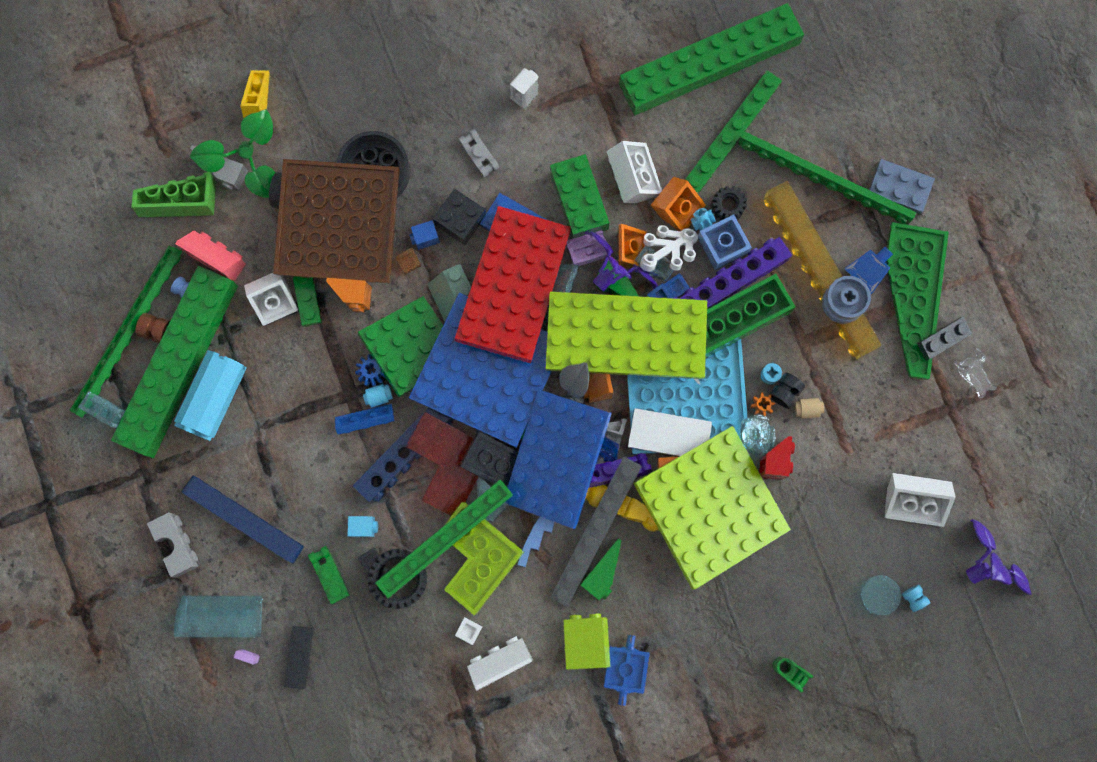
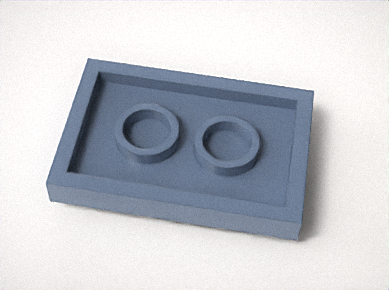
(902, 185)

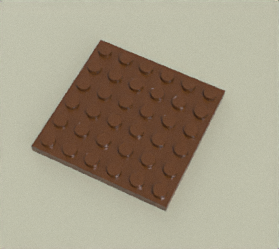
(336, 221)

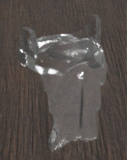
(972, 371)

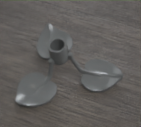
(575, 380)

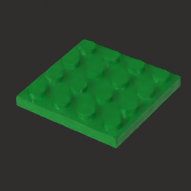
(403, 343)

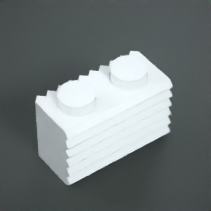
(524, 88)

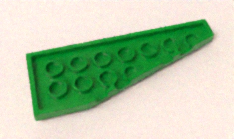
(916, 288)

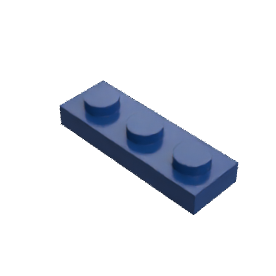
(364, 419)

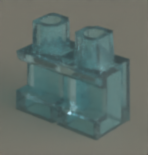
(102, 409)

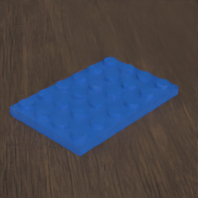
(557, 458)

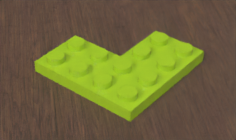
(488, 563)

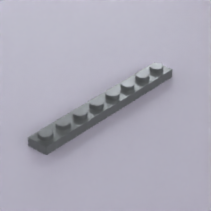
(595, 531)

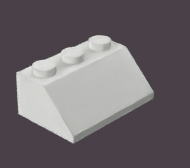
(634, 172)
(919, 499)
(499, 662)

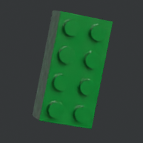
(579, 196)

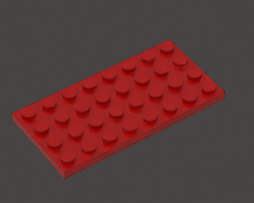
(513, 284)

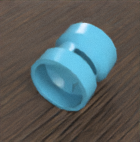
(915, 598)

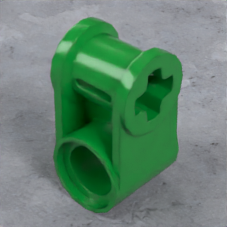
(794, 675)

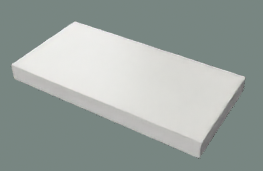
(667, 432)

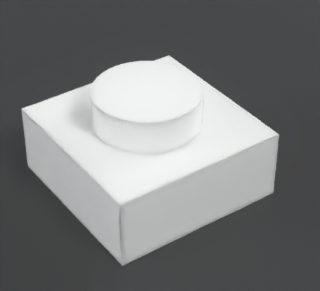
(468, 631)

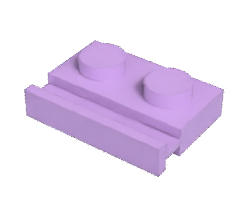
(586, 249)

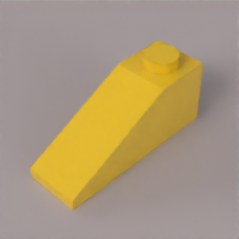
(255, 93)

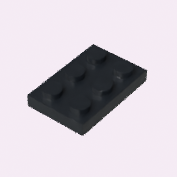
(489, 459)

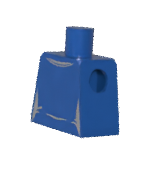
(871, 267)

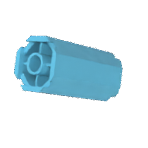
(209, 395)

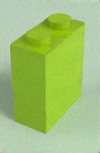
(586, 642)

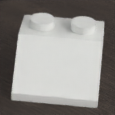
(270, 298)

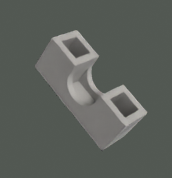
(182, 558)

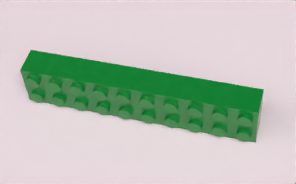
(711, 59)
(175, 362)

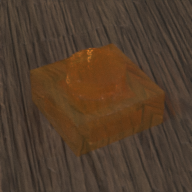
(408, 261)

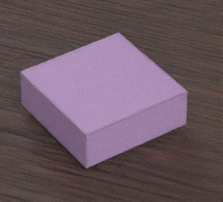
(247, 656)

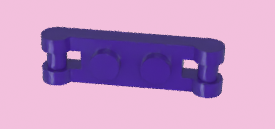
(606, 470)

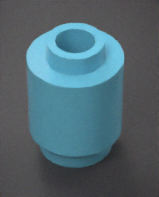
(378, 395)

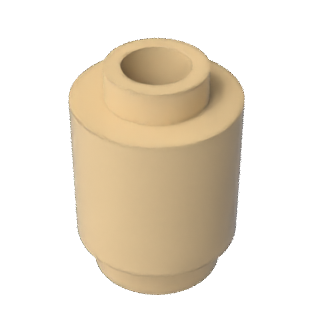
(809, 408)

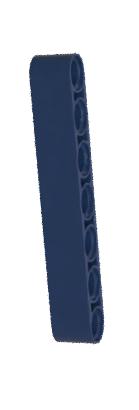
(242, 519)

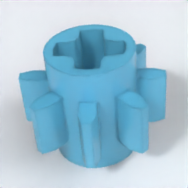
(702, 219)

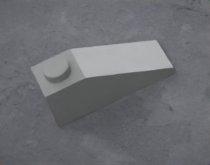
(231, 174)

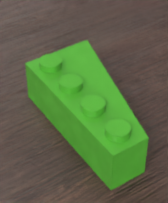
(177, 198)

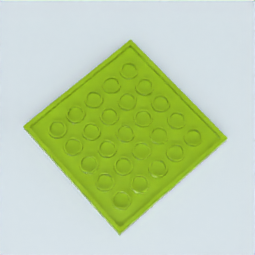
(712, 507)

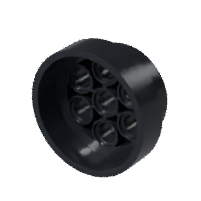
(382, 147)

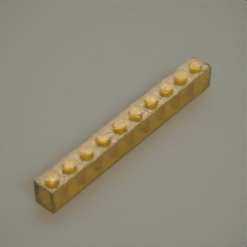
(816, 262)

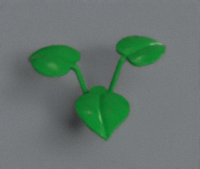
(257, 128)

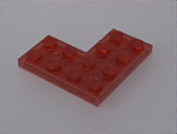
(446, 448)

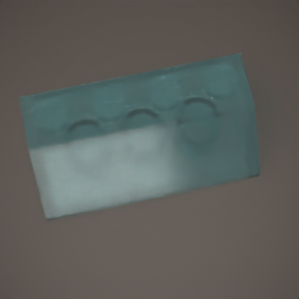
(219, 616)

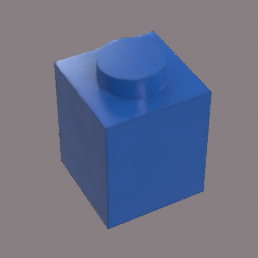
(424, 235)

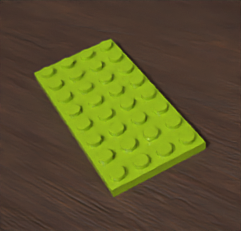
(627, 334)

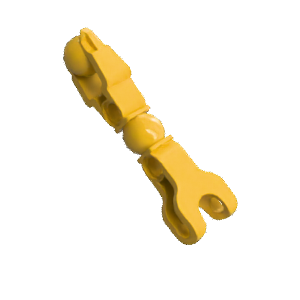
(630, 509)

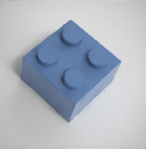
(724, 242)

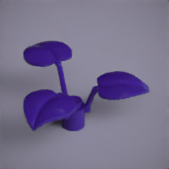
(606, 276)
(997, 570)

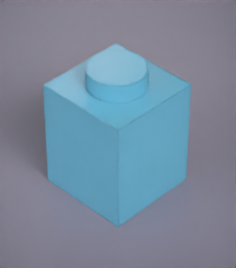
(362, 526)

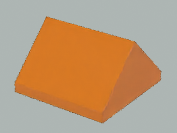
(629, 245)

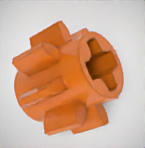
(765, 400)

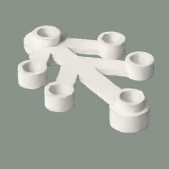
(684, 237)

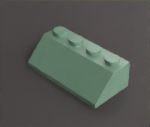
(447, 287)

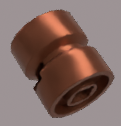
(151, 327)

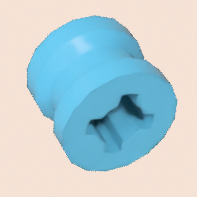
(768, 376)

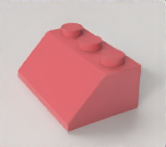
(212, 254)

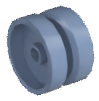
(846, 299)

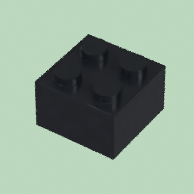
(459, 216)

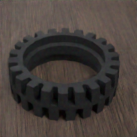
(376, 592)

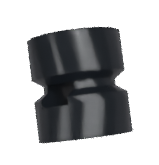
(788, 388)

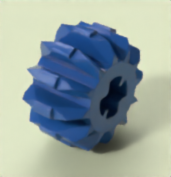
(365, 375)

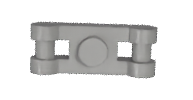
(478, 153)

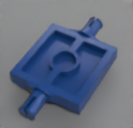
(626, 670)

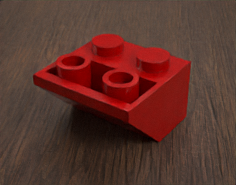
(777, 462)

